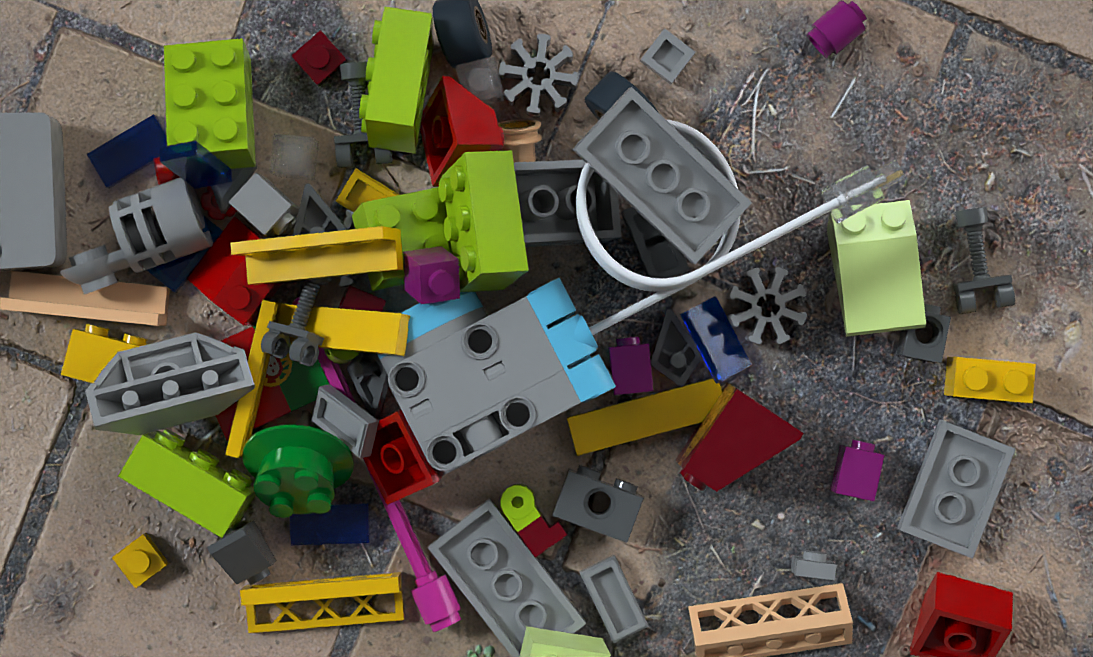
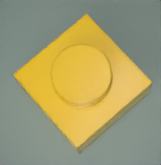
(140, 560)

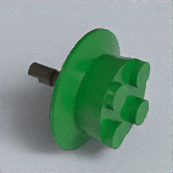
(297, 467)

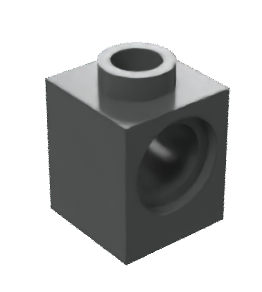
(932, 350)

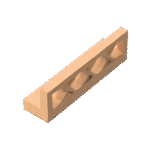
(64, 298)
(779, 634)

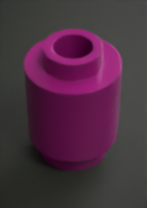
(837, 28)

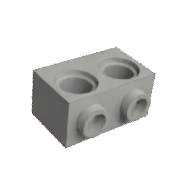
(266, 207)

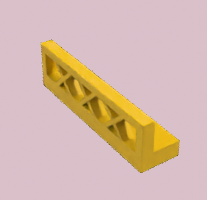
(321, 255)
(323, 589)

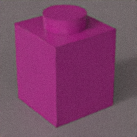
(431, 275)
(630, 366)
(857, 470)

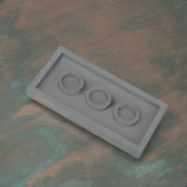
(662, 175)
(503, 578)

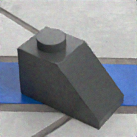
(244, 554)

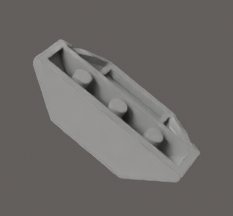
(168, 384)

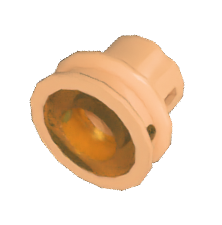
(521, 138)

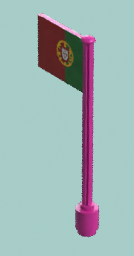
(297, 385)

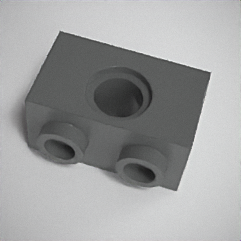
(615, 521)

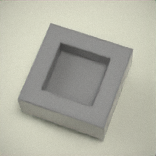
(667, 56)
(813, 565)

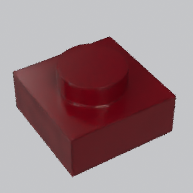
(319, 58)

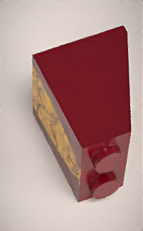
(733, 441)

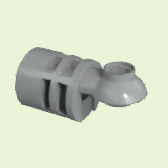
(142, 235)

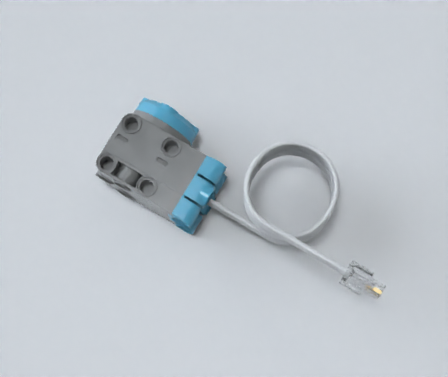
(489, 378)

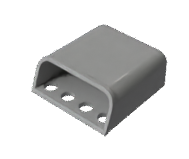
(32, 192)

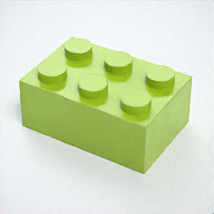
(397, 79)
(211, 99)
(484, 220)
(421, 224)
(189, 481)

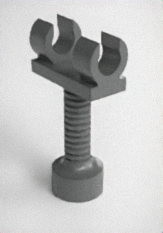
(355, 75)
(1004, 295)
(305, 347)

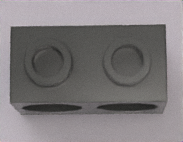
(655, 252)

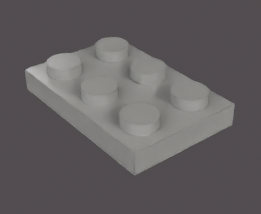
(956, 488)

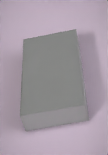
(345, 420)
(614, 598)

